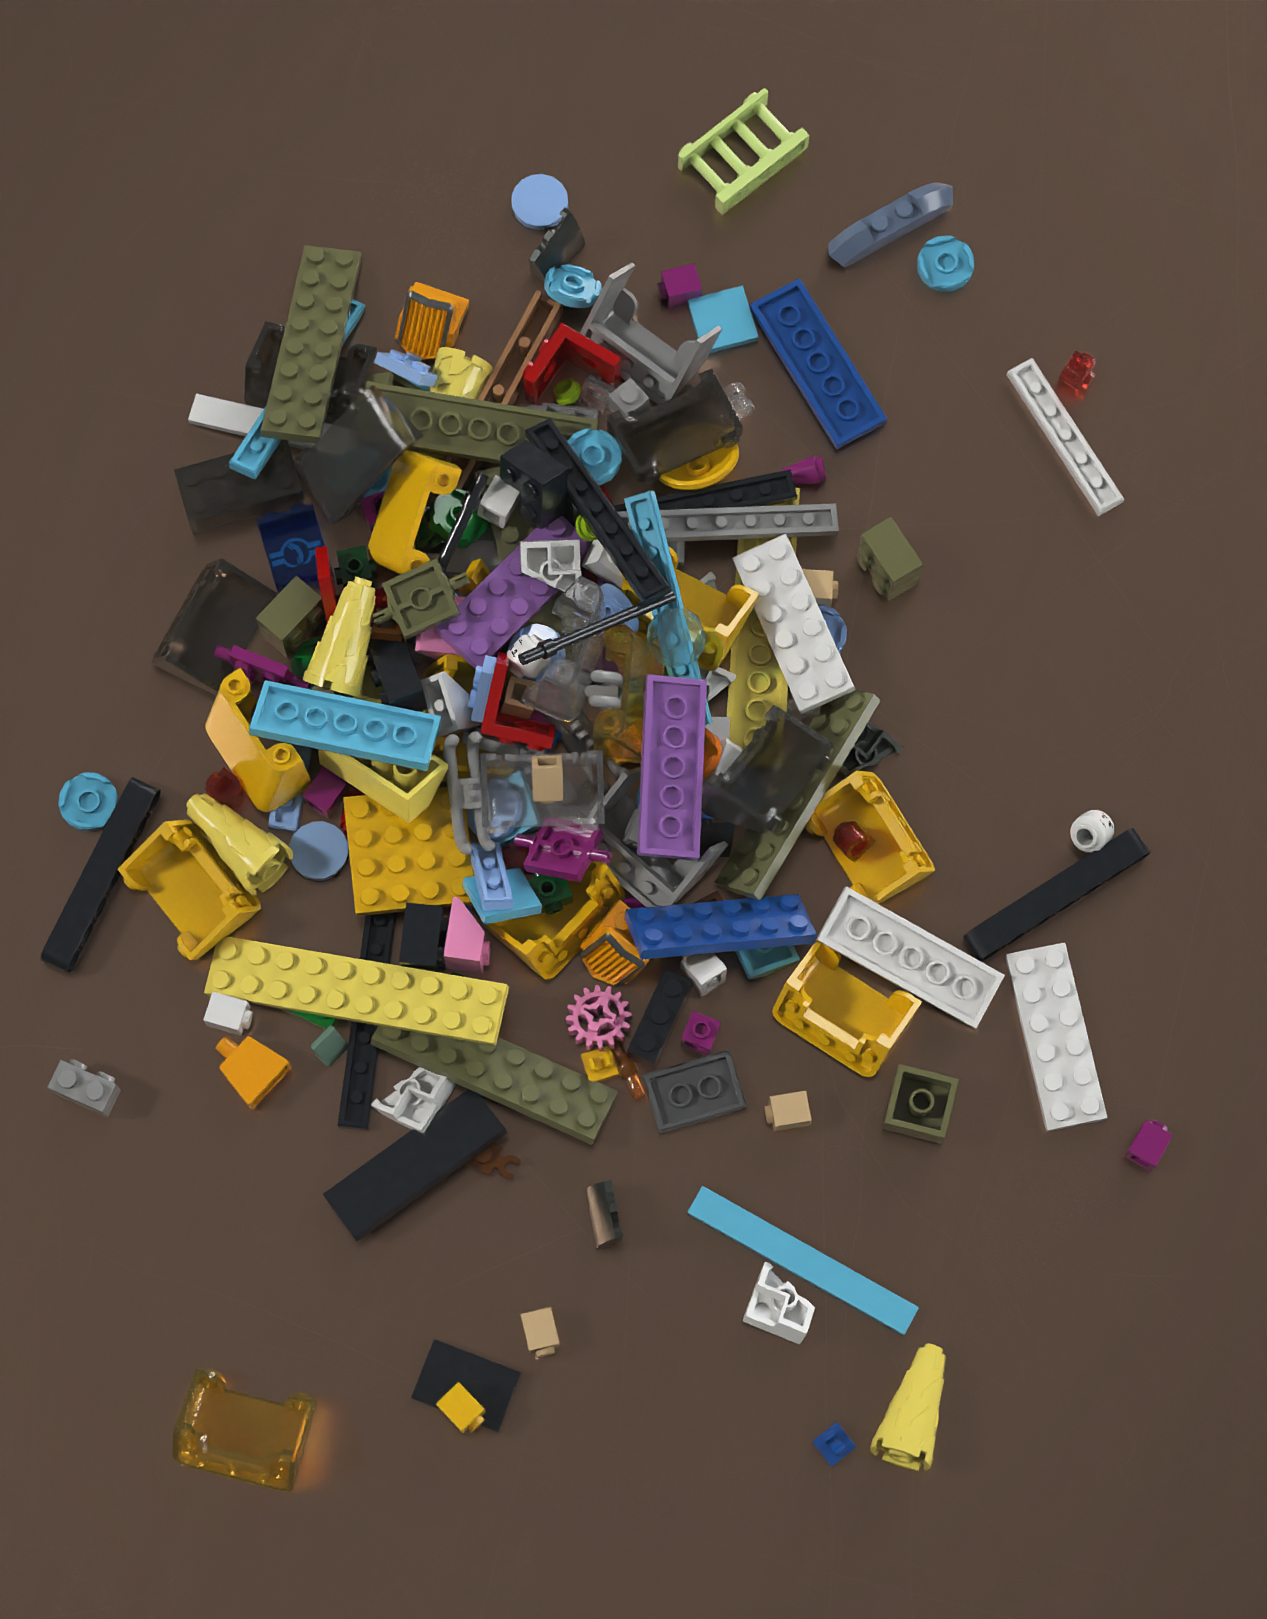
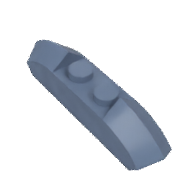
(890, 223)

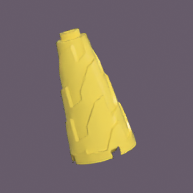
(458, 377)
(341, 655)
(246, 849)
(913, 1414)

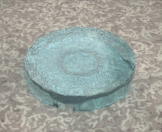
(676, 637)

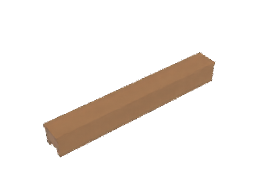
(506, 378)

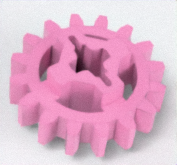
(608, 1023)

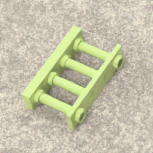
(749, 177)

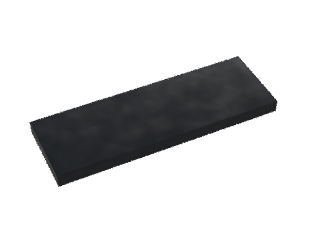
(414, 1164)

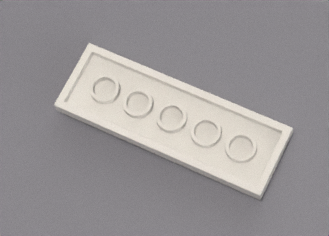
(794, 624)
(910, 957)
(1056, 1037)

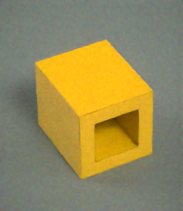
(461, 1409)

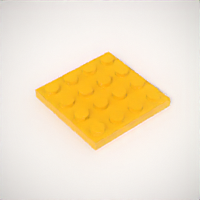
(404, 860)

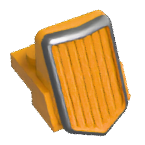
(429, 320)
(610, 949)

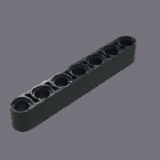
(100, 875)
(1056, 894)

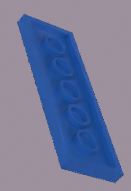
(818, 363)
(720, 926)

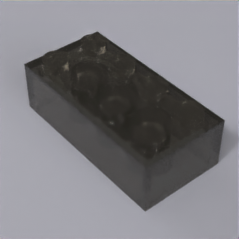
(221, 496)

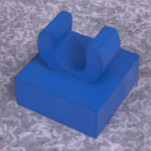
(834, 1444)

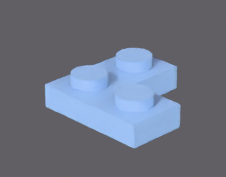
(407, 366)
(481, 688)

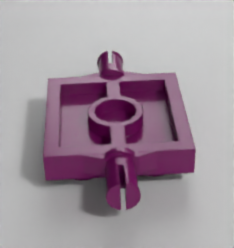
(259, 668)
(562, 851)

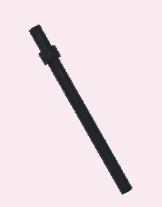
(470, 503)
(549, 647)

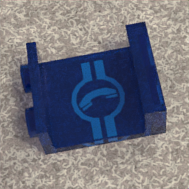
(291, 544)

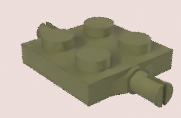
(421, 598)

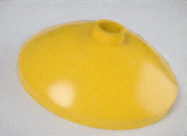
(703, 471)

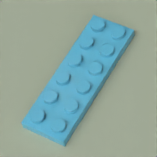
(345, 725)

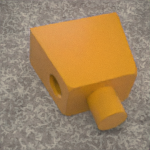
(251, 1068)

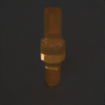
(627, 1070)

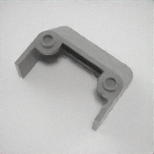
(644, 356)
(647, 878)

